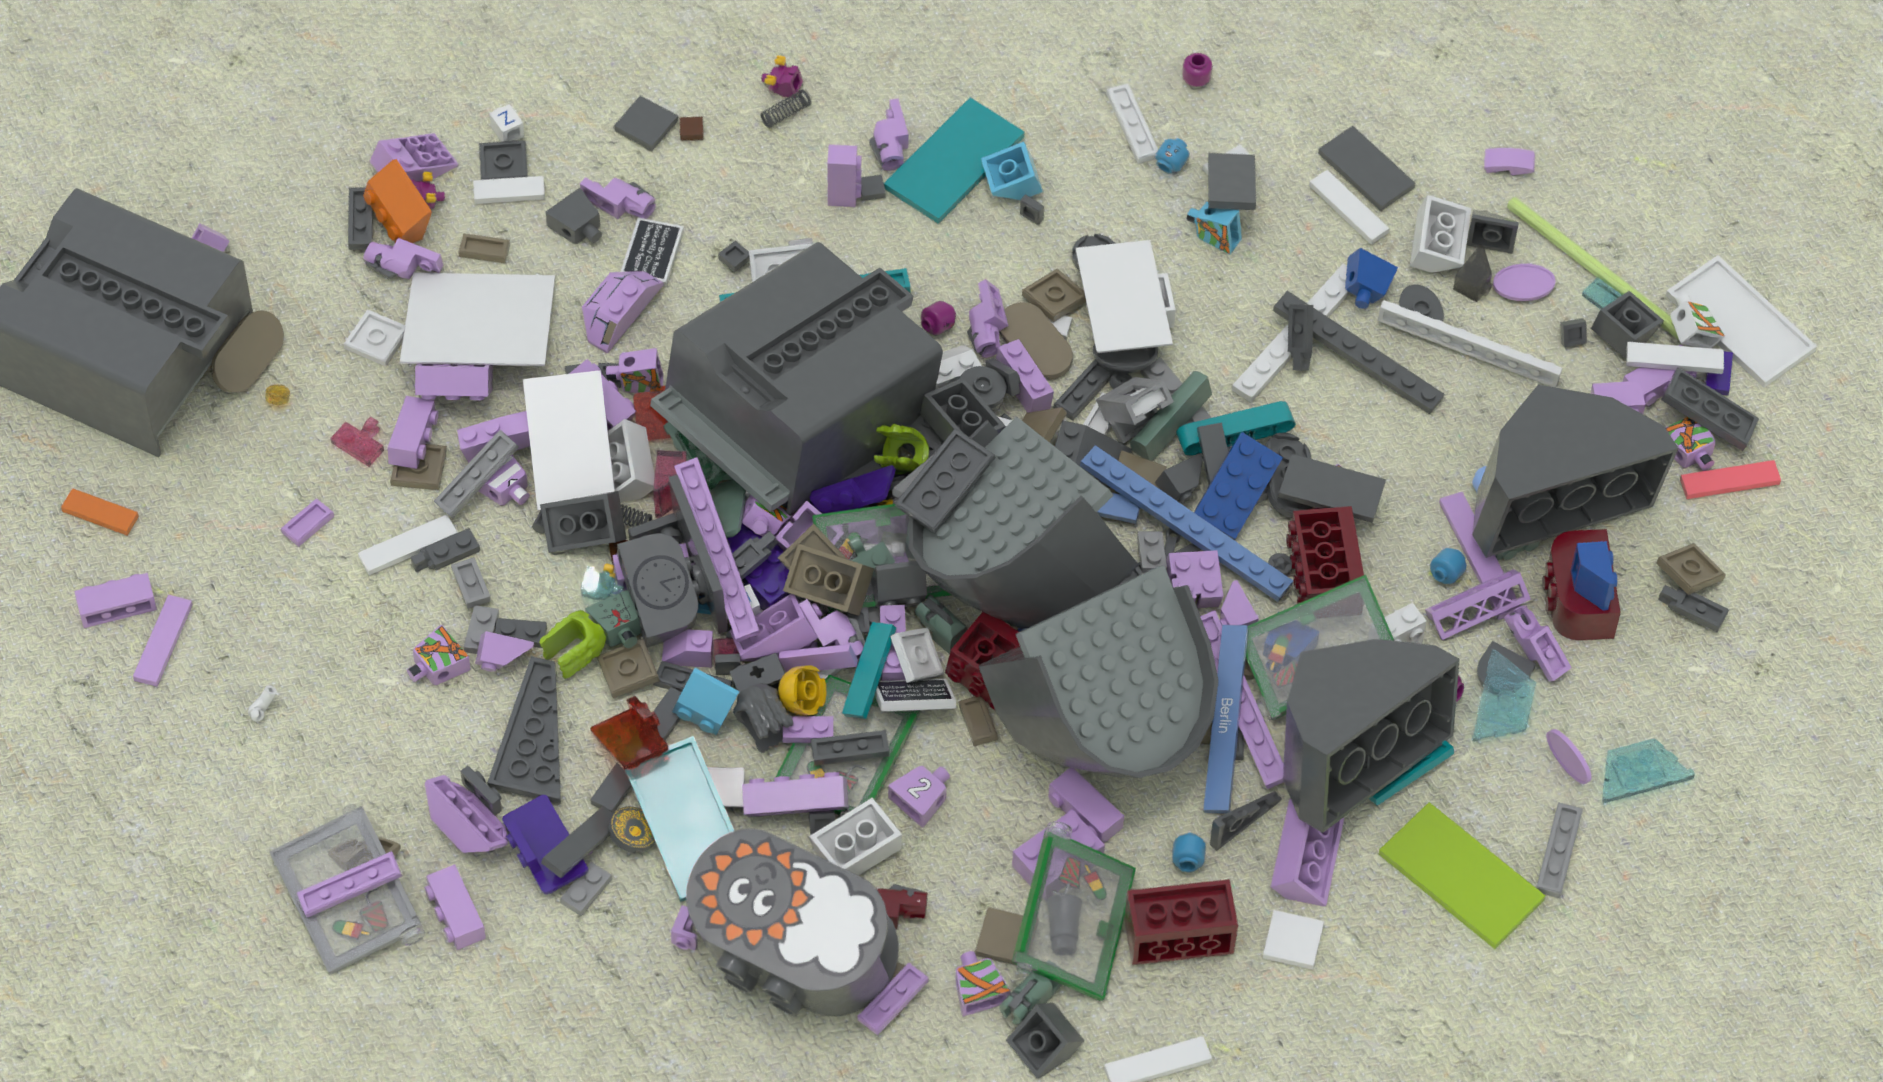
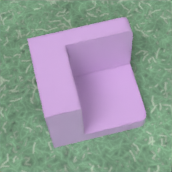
(210, 237)

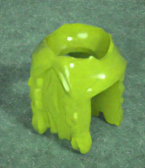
(896, 437)
(574, 626)

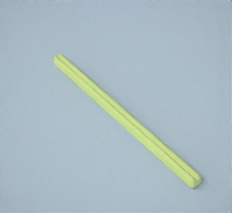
(1584, 258)

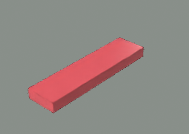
(1730, 479)

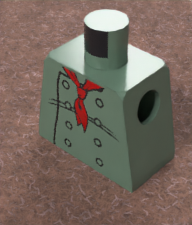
(617, 619)

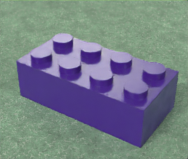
(769, 577)

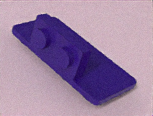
(854, 492)
(535, 832)

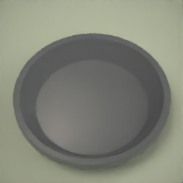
(1127, 360)

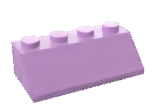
(1305, 860)

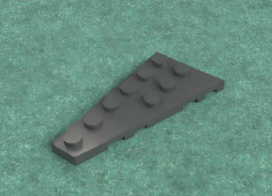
(530, 746)

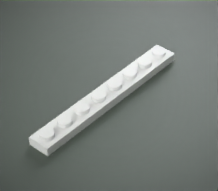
(1469, 344)
(1276, 354)

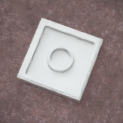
(375, 338)
(917, 655)
(1293, 939)

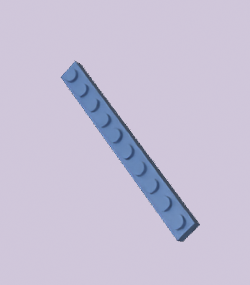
(1186, 523)

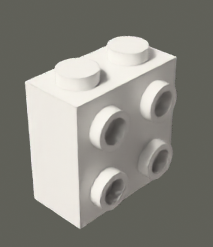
(1407, 624)

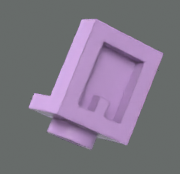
(681, 931)

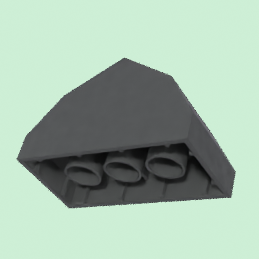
(1568, 466)
(1362, 721)

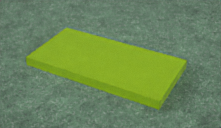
(1462, 875)

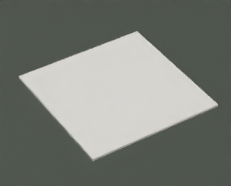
(478, 319)

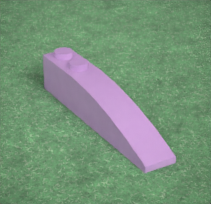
(475, 437)

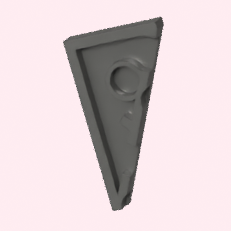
(1234, 822)

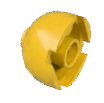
(802, 690)

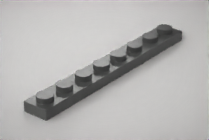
(1366, 357)

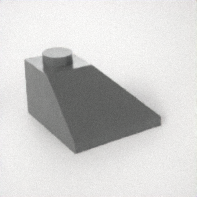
(1492, 231)

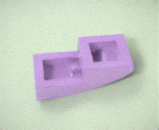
(1512, 159)

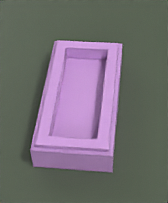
(307, 522)

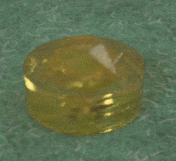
(277, 394)

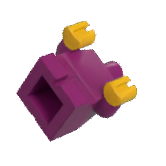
(783, 79)
(428, 190)

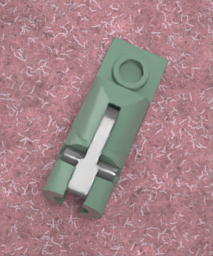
(942, 622)
(1032, 991)

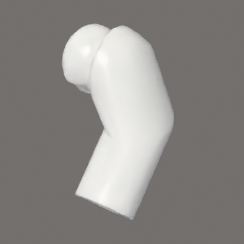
(260, 705)

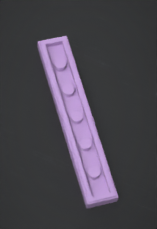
(1462, 520)

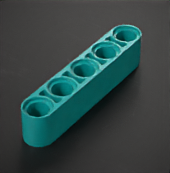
(1254, 422)

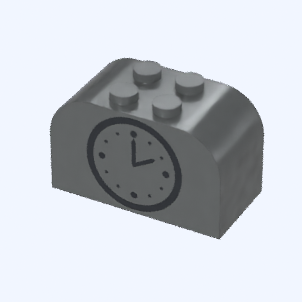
(659, 586)

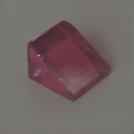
(724, 646)

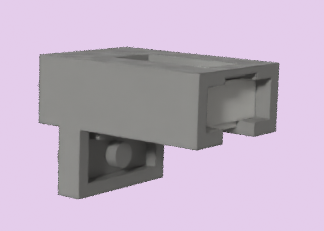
(1133, 405)

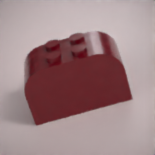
(1570, 612)

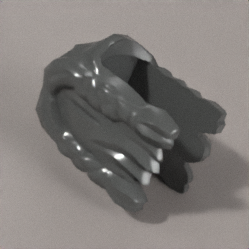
(762, 715)

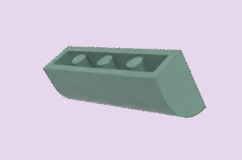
(1166, 421)

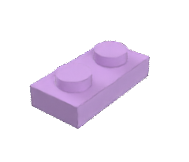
(808, 728)

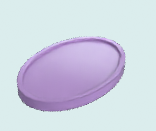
(1524, 282)
(1568, 756)

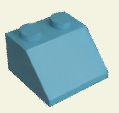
(1012, 173)
(705, 701)

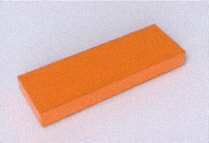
(99, 511)

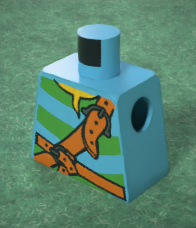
(1217, 227)

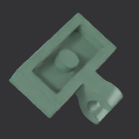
(872, 557)

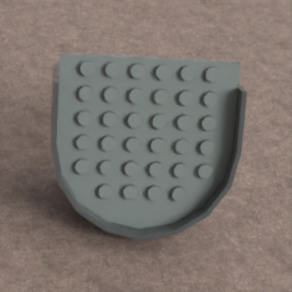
(1024, 534)
(1112, 681)

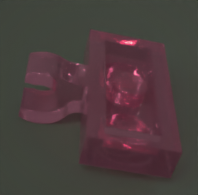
(359, 443)

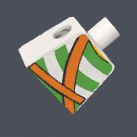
(1695, 324)

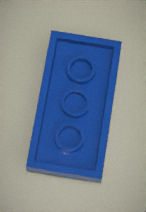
(1238, 485)

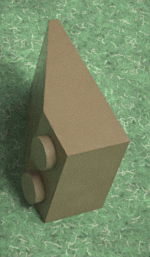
(828, 579)

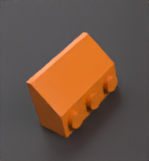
(397, 203)

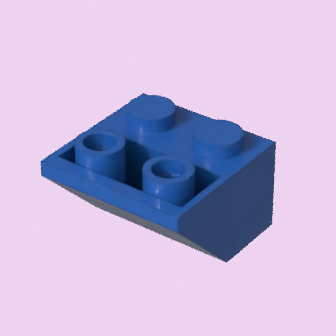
(1593, 573)

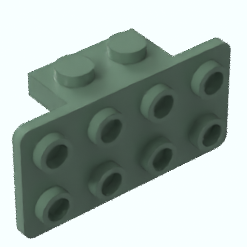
(730, 503)

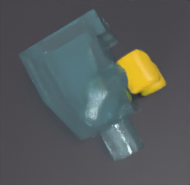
(600, 585)

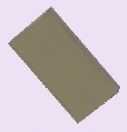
(484, 248)
(978, 720)

